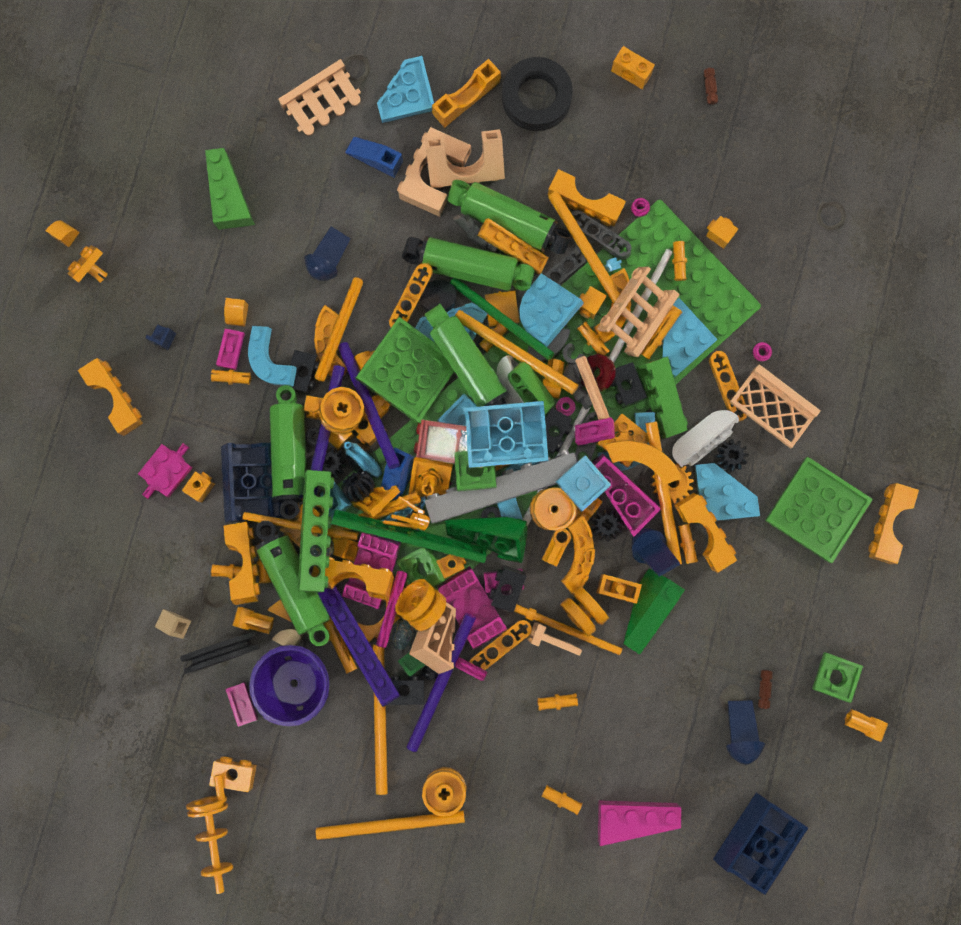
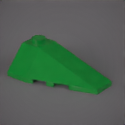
(501, 535)
(654, 604)

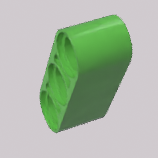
(530, 386)

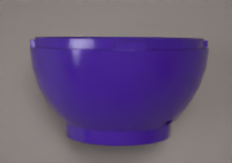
(274, 693)

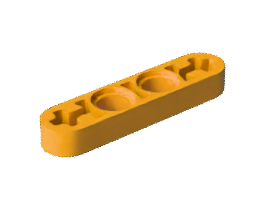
(408, 295)
(725, 387)
(497, 643)

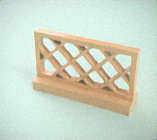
(781, 391)
(537, 634)

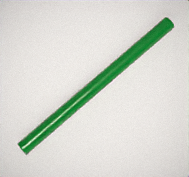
(502, 319)

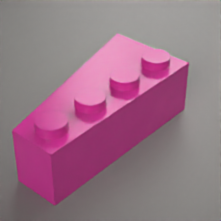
(628, 499)
(631, 820)

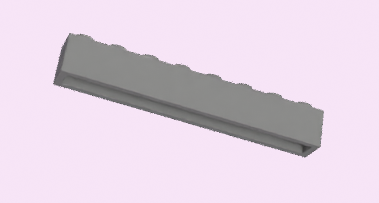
(509, 486)

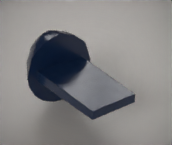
(324, 260)
(651, 549)
(743, 732)

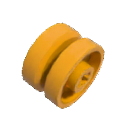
(341, 399)
(541, 509)
(420, 604)
(584, 611)
(440, 803)

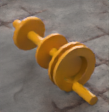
(207, 807)

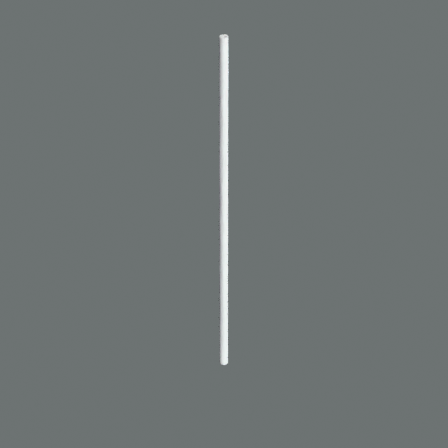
(613, 356)

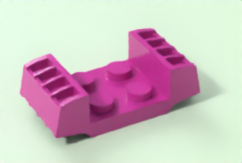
(377, 553)
(468, 596)

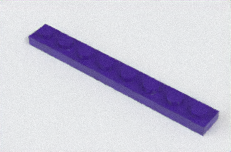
(359, 646)

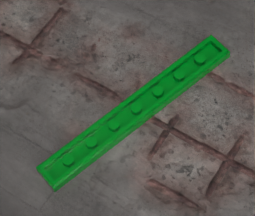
(409, 536)

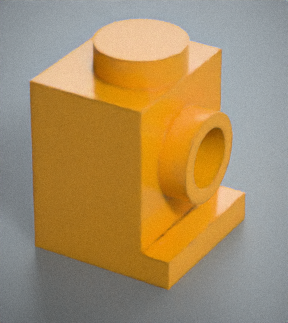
(312, 407)
(446, 570)

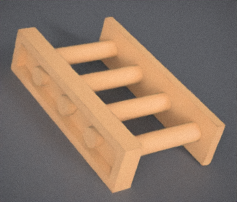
(654, 316)

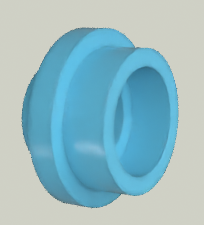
(612, 264)

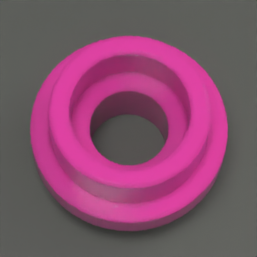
(640, 202)
(767, 349)
(570, 402)

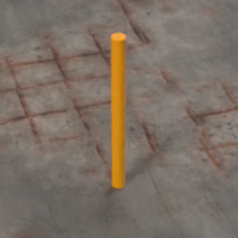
(585, 247)
(516, 352)
(664, 496)
(380, 736)
(388, 825)

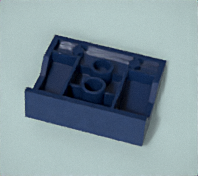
(247, 481)
(760, 843)

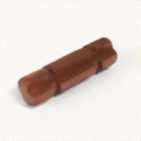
(710, 86)
(765, 689)

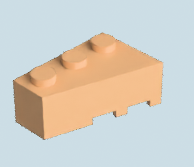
(435, 644)

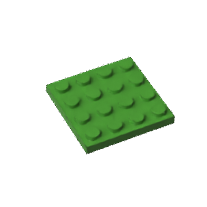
(406, 370)
(818, 510)

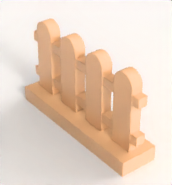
(320, 81)

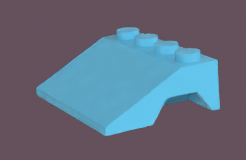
(506, 434)

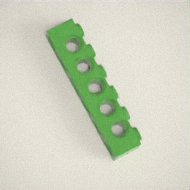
(323, 480)

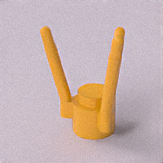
(416, 521)

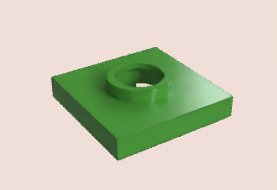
(467, 483)
(410, 565)
(850, 677)

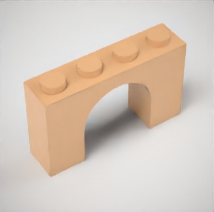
(488, 168)
(415, 190)

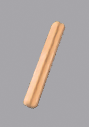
(592, 388)

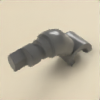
(472, 230)
(572, 372)

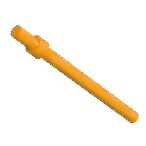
(337, 532)
(531, 614)

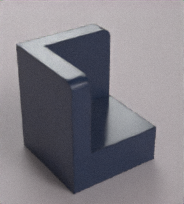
(162, 337)

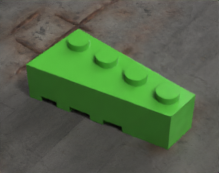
(226, 195)
(663, 396)

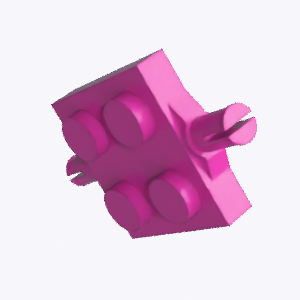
(165, 470)

